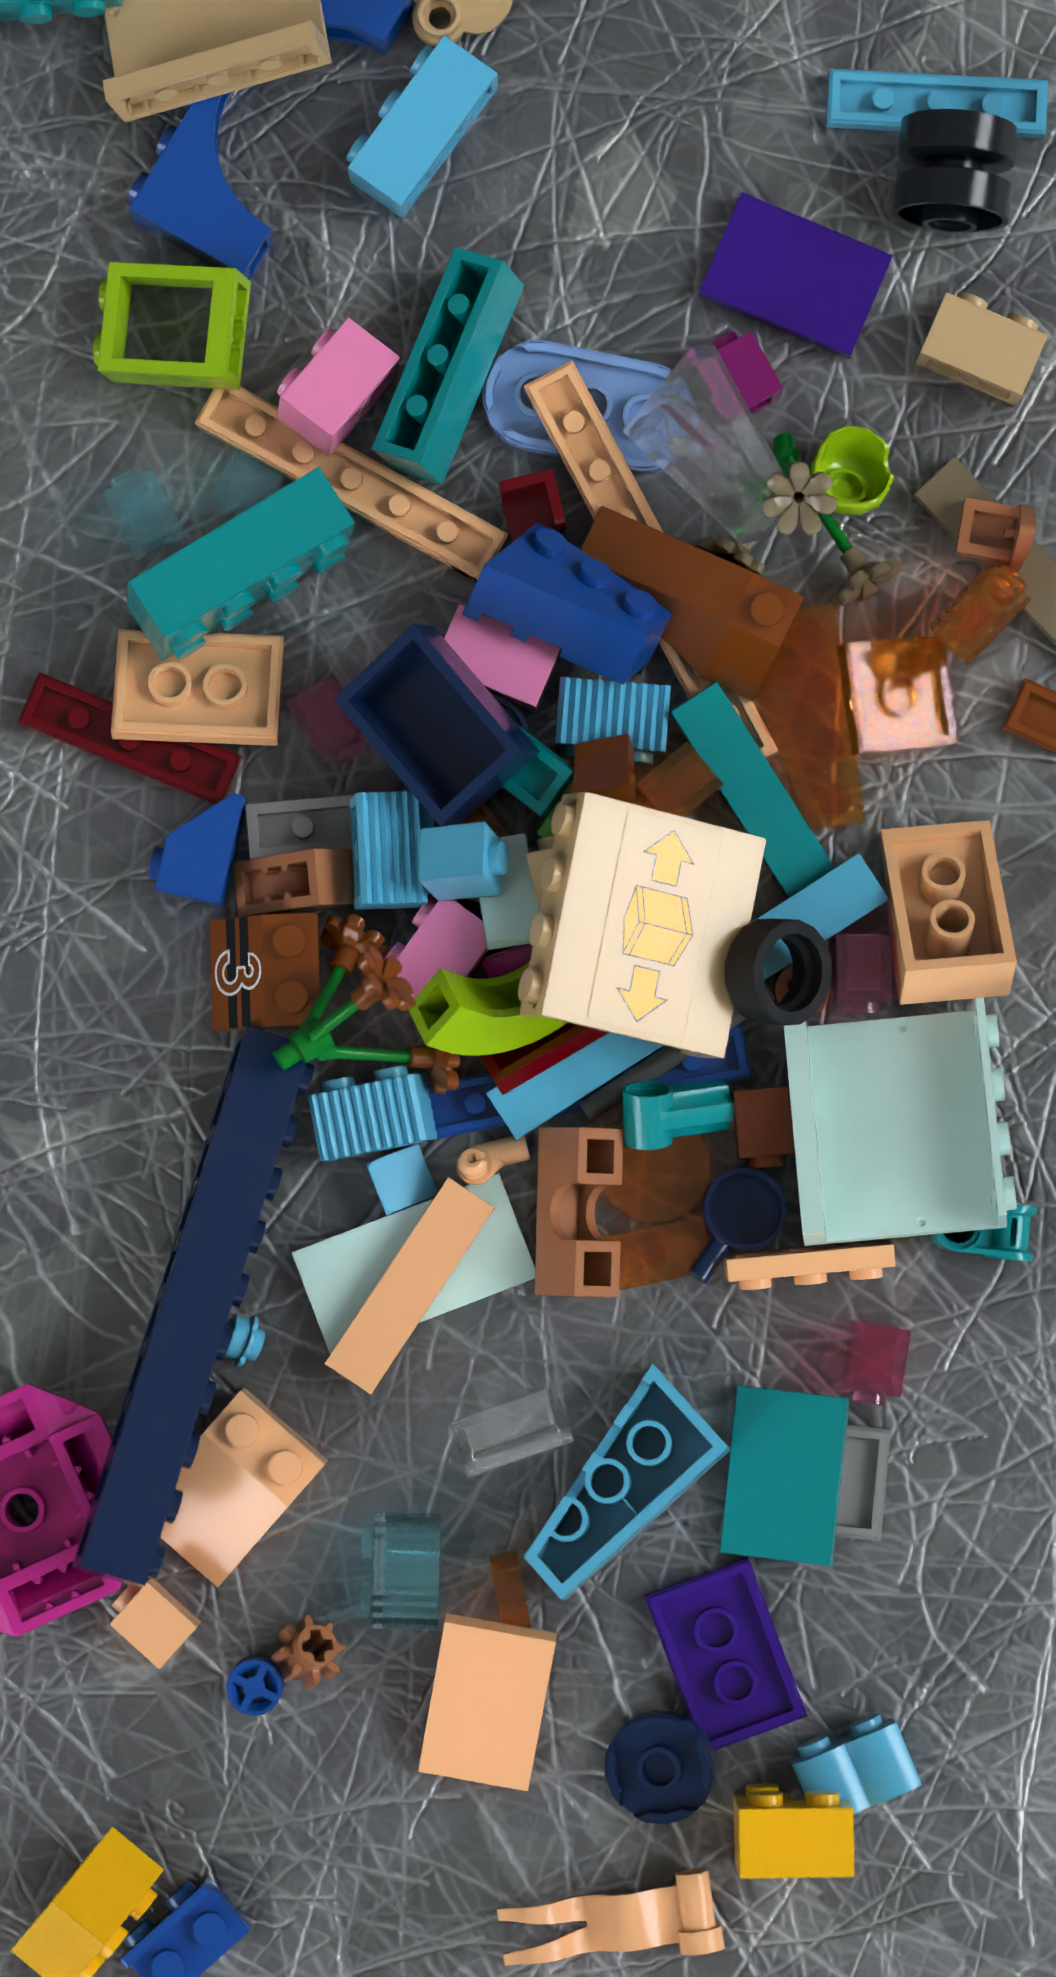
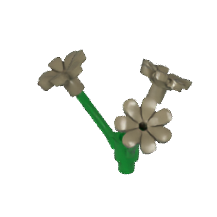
(803, 501)

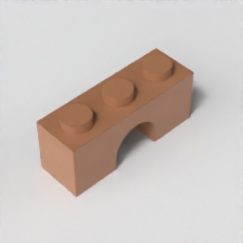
(571, 1174)

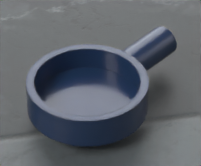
(741, 1214)

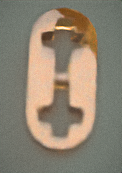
(510, 1589)

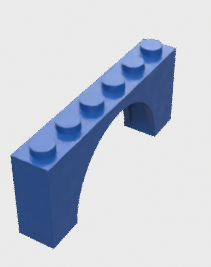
(186, 191)

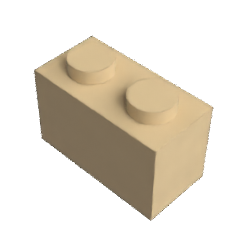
(982, 347)

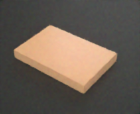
(213, 696)
(487, 1702)

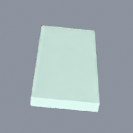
(348, 1266)

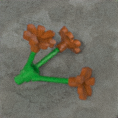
(379, 983)

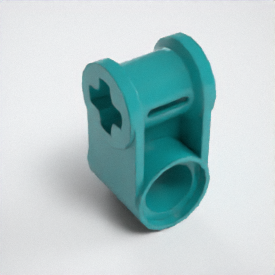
(997, 1243)

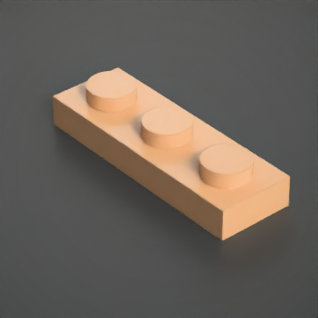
(809, 1264)

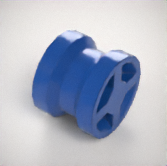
(250, 1693)

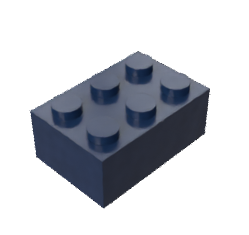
(436, 725)

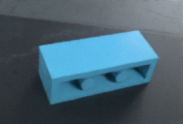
(421, 125)

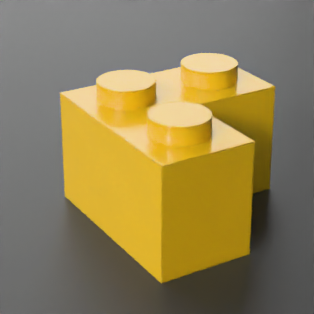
(792, 1836)
(87, 1913)

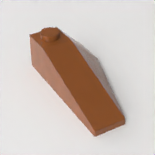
(723, 615)

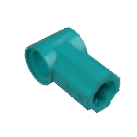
(659, 1112)

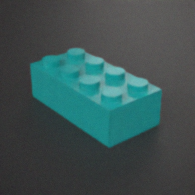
(240, 566)

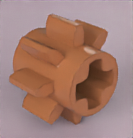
(316, 1641)

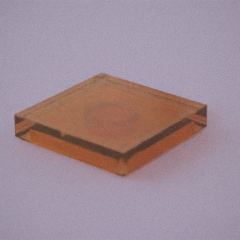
(897, 695)

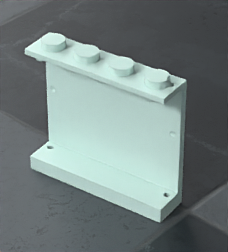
(898, 1127)

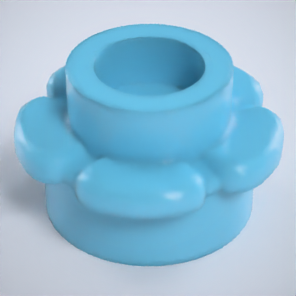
(246, 1339)

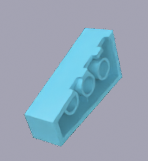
(629, 1480)

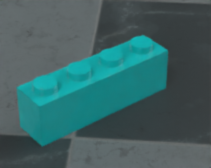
(448, 365)

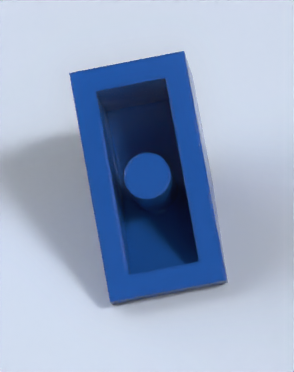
(201, 854)

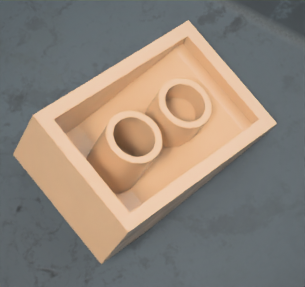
(946, 913)
(238, 1486)

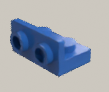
(188, 1936)

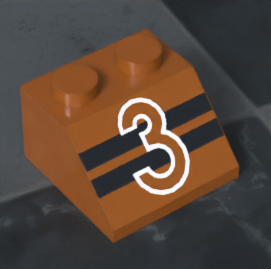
(265, 970)

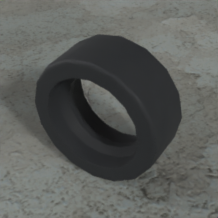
(746, 971)

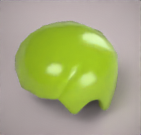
(858, 468)

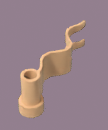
(626, 1921)

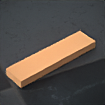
(409, 1285)

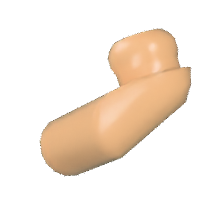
(485, 1159)

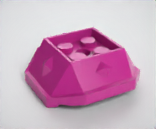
(56, 1456)

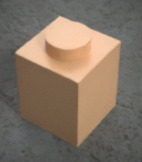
(153, 1621)

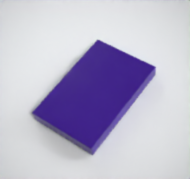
(795, 275)
(726, 1654)

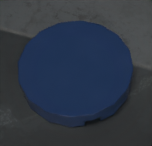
(660, 1767)

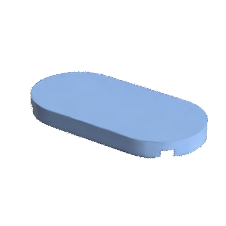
(614, 381)

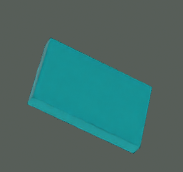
(785, 1475)

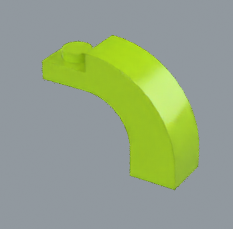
(476, 1014)

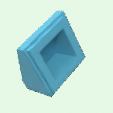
(402, 1179)

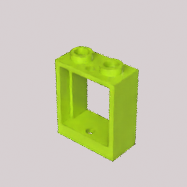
(225, 329)

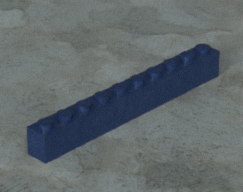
(192, 1312)

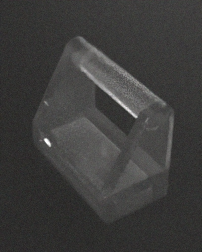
(511, 1431)

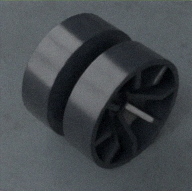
(954, 170)

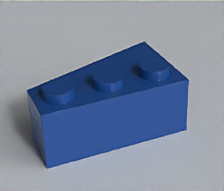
(570, 601)

